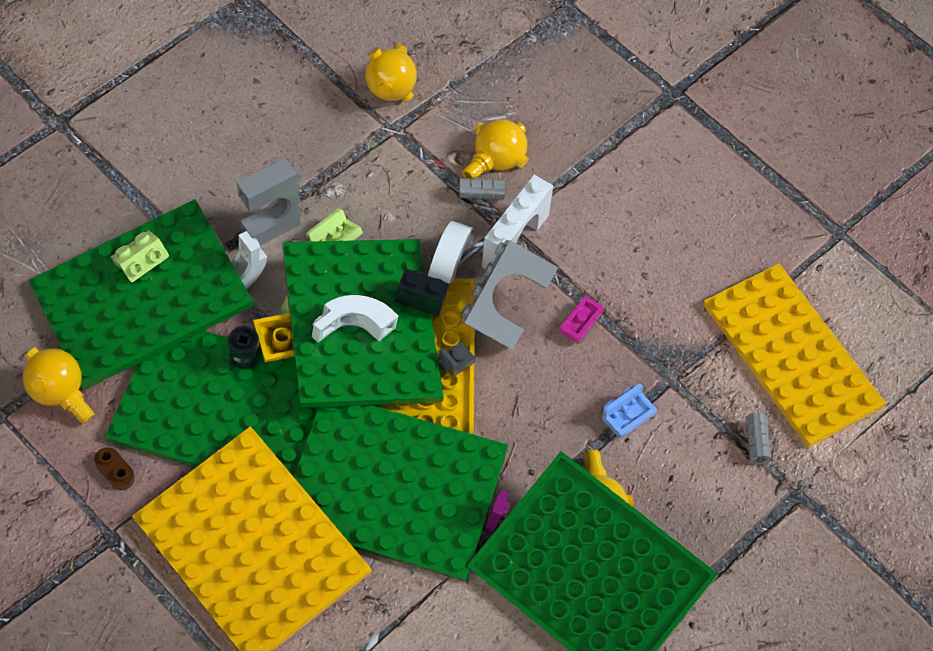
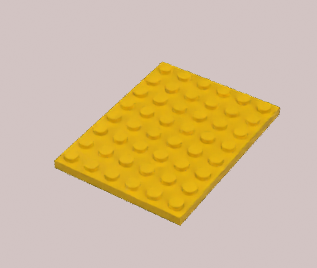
(252, 544)

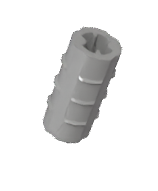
(481, 188)
(758, 439)

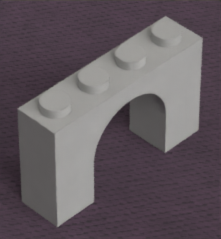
(273, 183)
(481, 312)

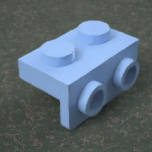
(628, 411)

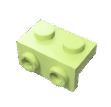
(335, 228)
(140, 255)

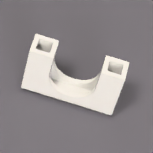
(528, 208)

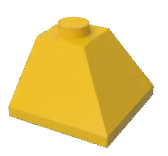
(274, 337)

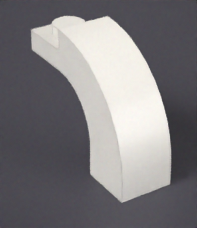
(450, 250)
(249, 260)
(357, 311)

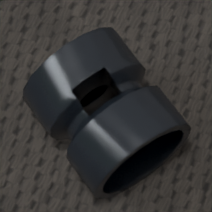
(244, 347)

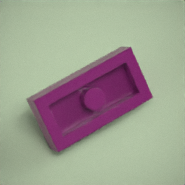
(498, 512)

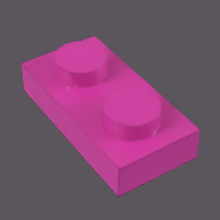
(581, 319)

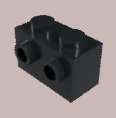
(421, 292)

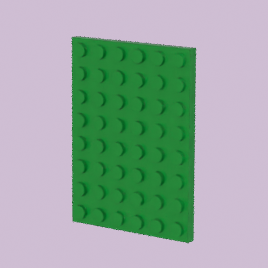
(121, 322)
(350, 363)
(196, 402)
(402, 485)
(591, 565)

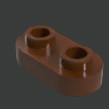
(114, 466)

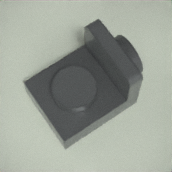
(455, 359)

